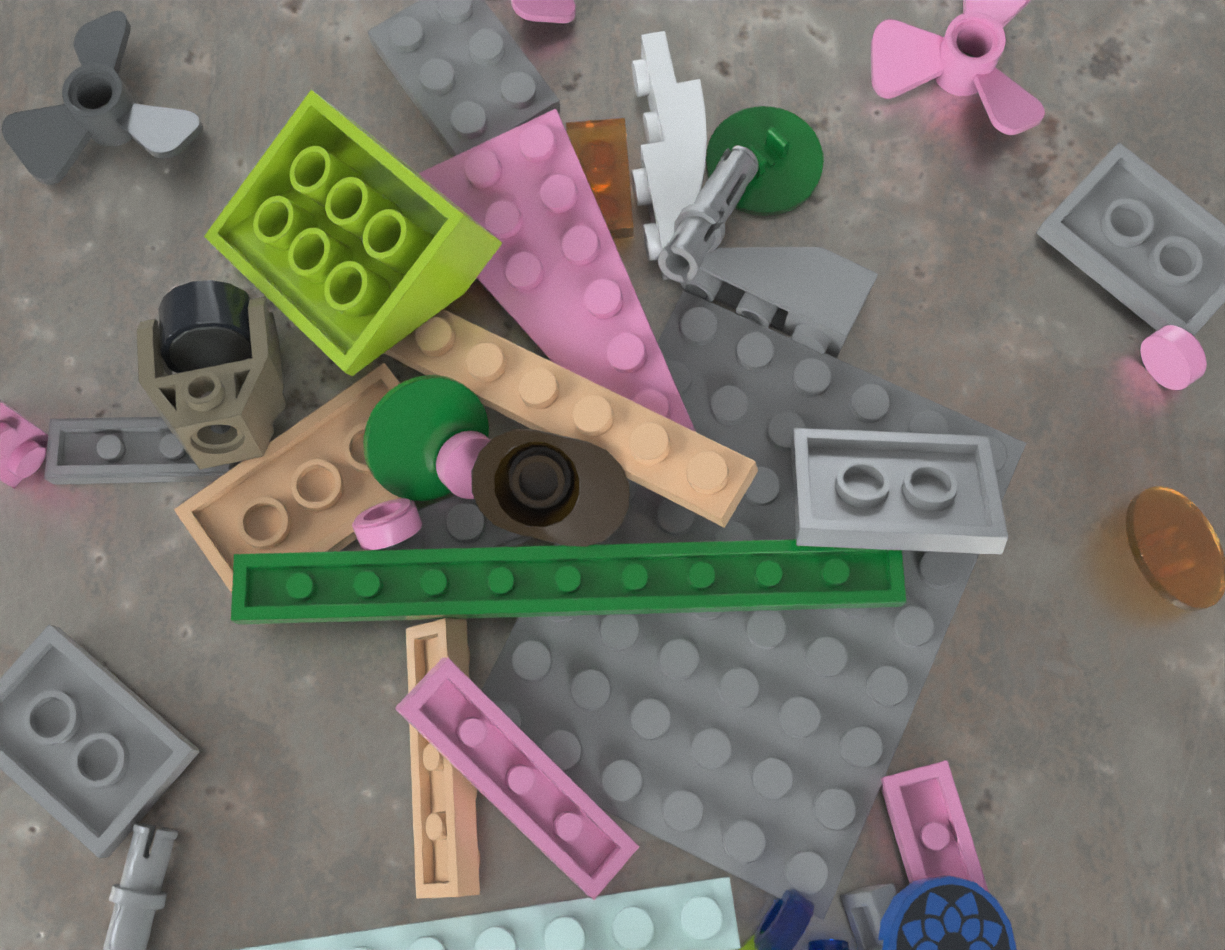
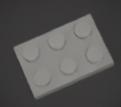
(462, 70)
(1143, 242)
(896, 491)
(85, 742)

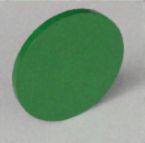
(786, 154)
(412, 427)

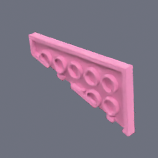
(559, 261)

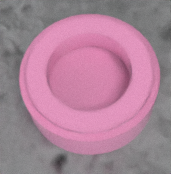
(1173, 357)
(457, 460)
(387, 524)

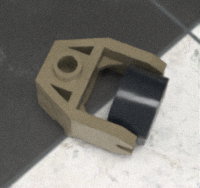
(220, 345)

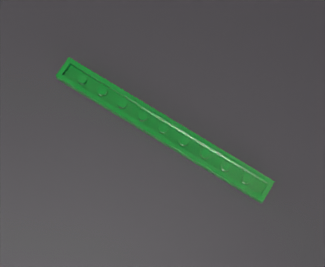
(561, 581)

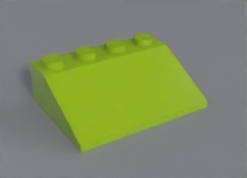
(348, 237)

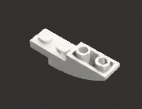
(676, 142)

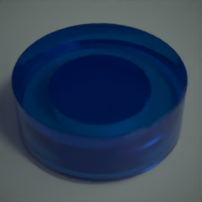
(784, 922)

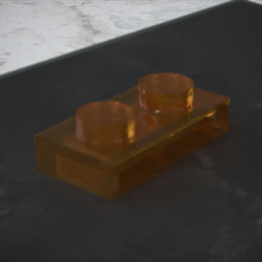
(604, 158)

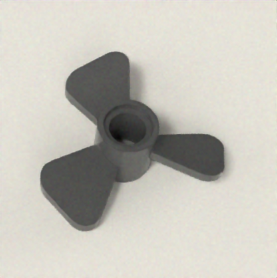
(54, 136)

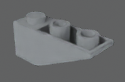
(792, 289)

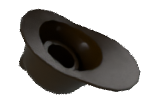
(550, 487)

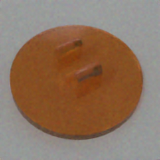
(1176, 548)

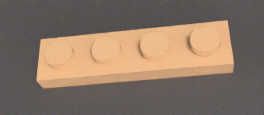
(441, 796)

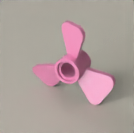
(911, 56)

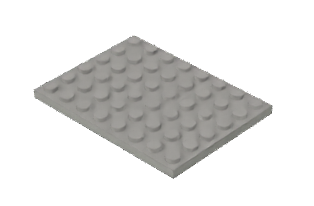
(746, 727)

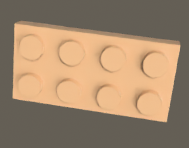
(299, 491)

